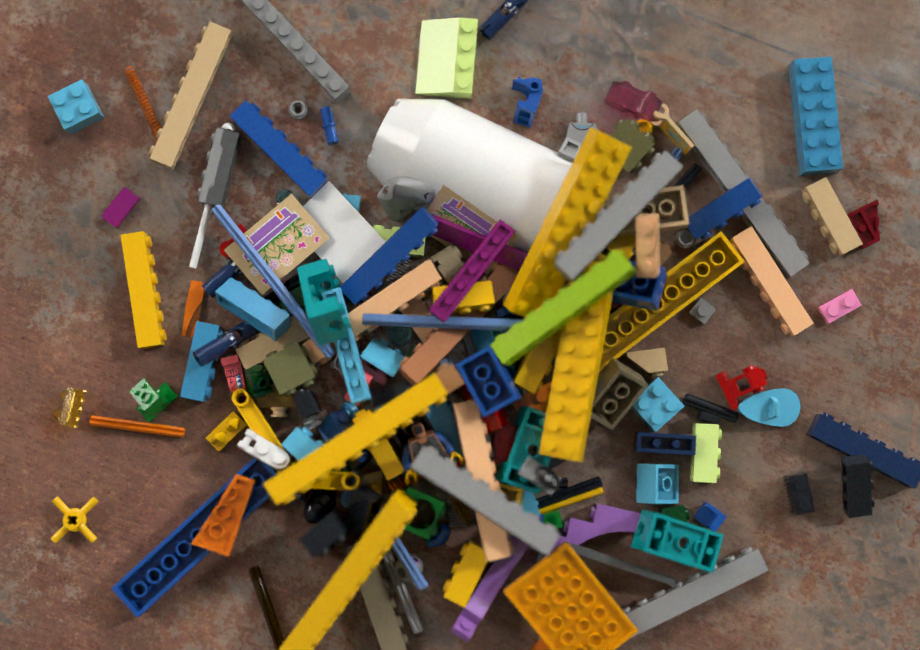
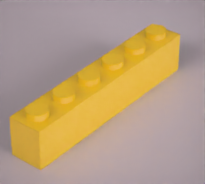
(142, 290)

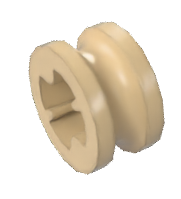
(279, 411)

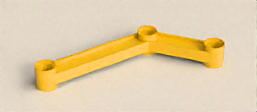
(259, 425)

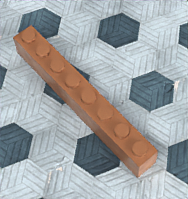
(442, 341)

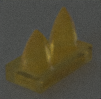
(71, 410)
(374, 480)

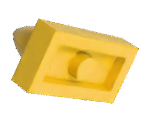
(226, 431)

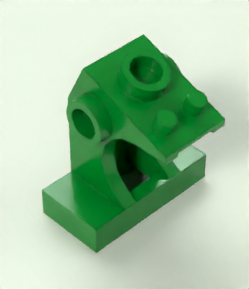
(152, 401)

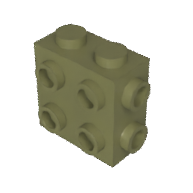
(641, 143)
(290, 369)

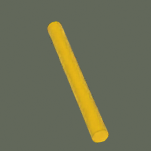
(578, 498)

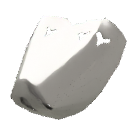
(404, 196)

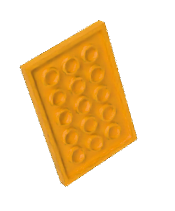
(569, 604)

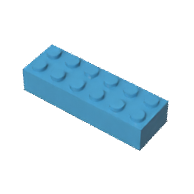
(815, 116)

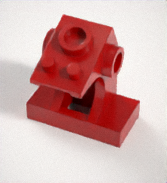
(755, 376)

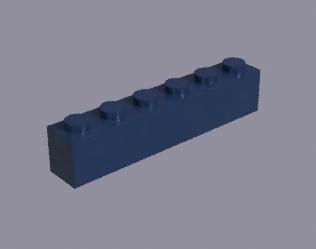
(850, 443)

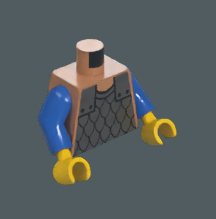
(421, 439)

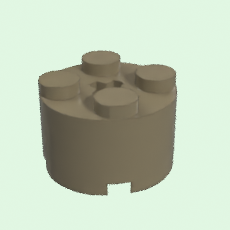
(449, 262)

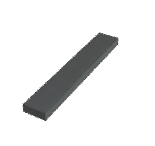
(623, 564)

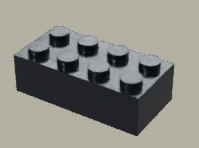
(321, 537)

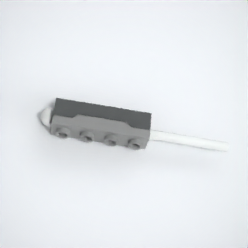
(216, 178)

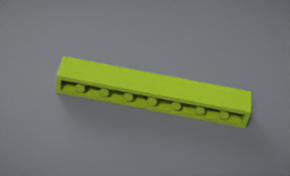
(563, 308)

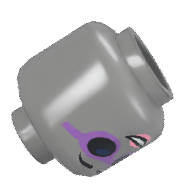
(401, 571)

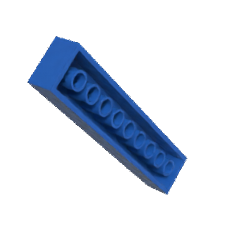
(176, 554)

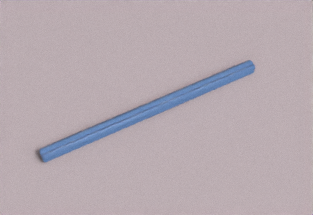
(269, 276)
(433, 322)
(397, 546)

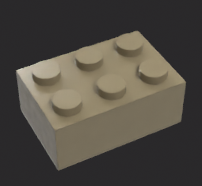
(616, 393)

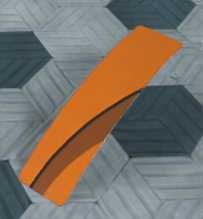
(193, 308)

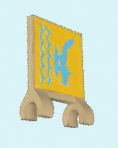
(672, 130)

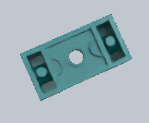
(324, 315)
(529, 433)
(661, 537)

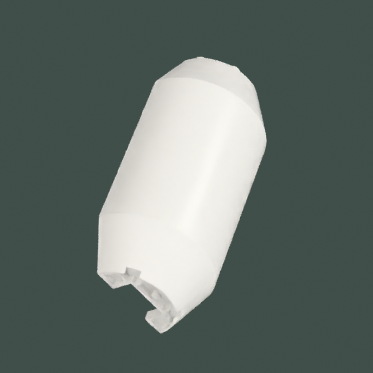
(473, 157)

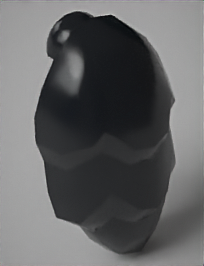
(319, 506)

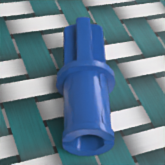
(329, 125)

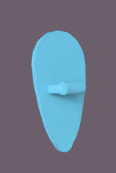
(772, 407)

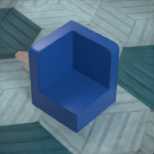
(710, 516)

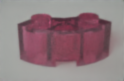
(628, 98)

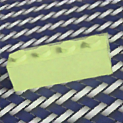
(447, 57)

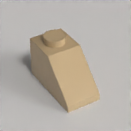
(649, 361)

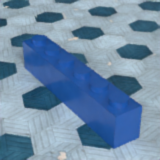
(278, 149)
(389, 255)

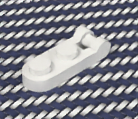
(265, 451)

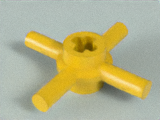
(67, 519)

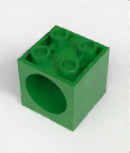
(437, 506)

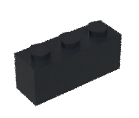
(857, 485)

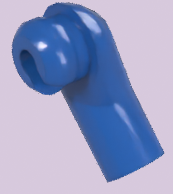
(441, 537)

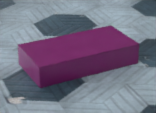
(120, 207)

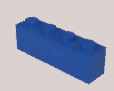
(723, 208)

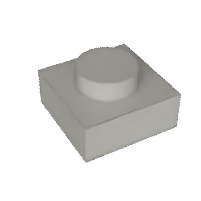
(569, 149)
(702, 311)

